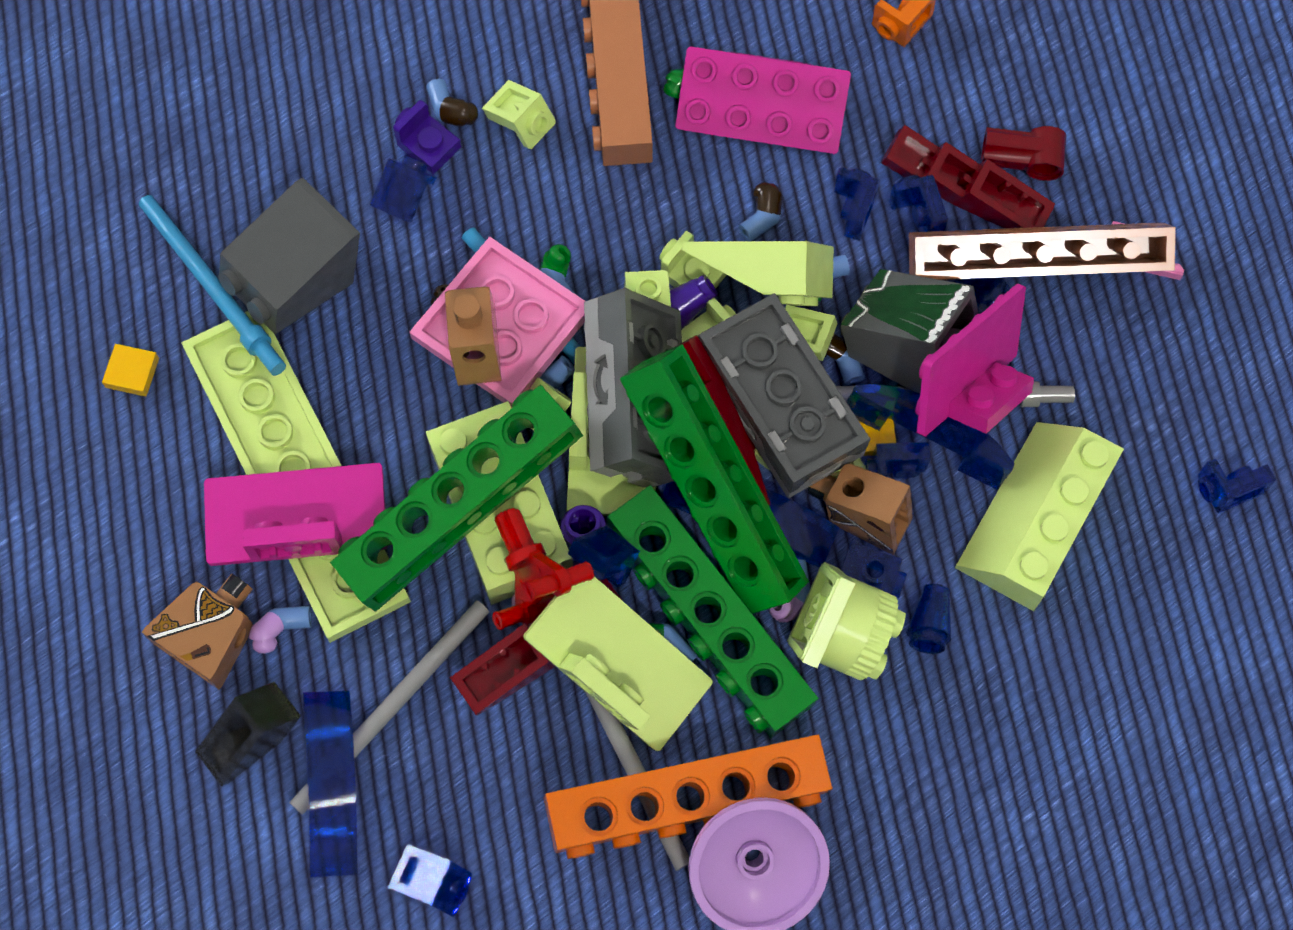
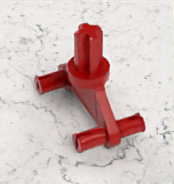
(535, 574)

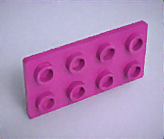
(762, 99)
(970, 371)
(290, 512)

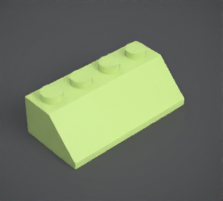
(1039, 511)

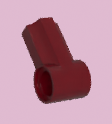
(1037, 151)

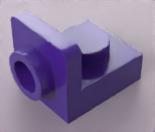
(424, 137)

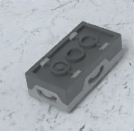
(619, 335)
(784, 396)

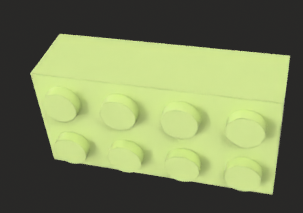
(485, 539)

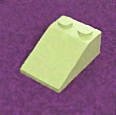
(791, 269)

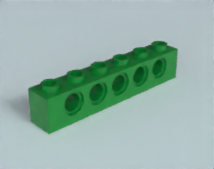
(714, 480)
(449, 523)
(792, 696)

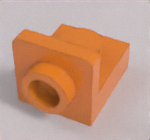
(903, 22)

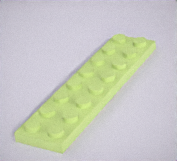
(279, 432)

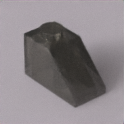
(247, 732)

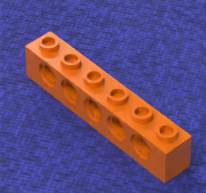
(566, 808)

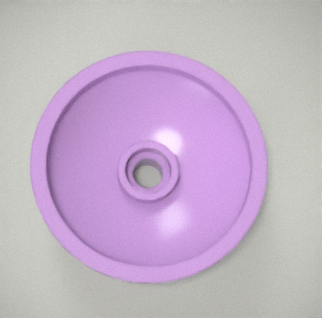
(774, 887)

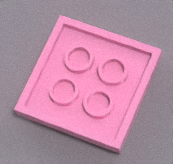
(532, 318)

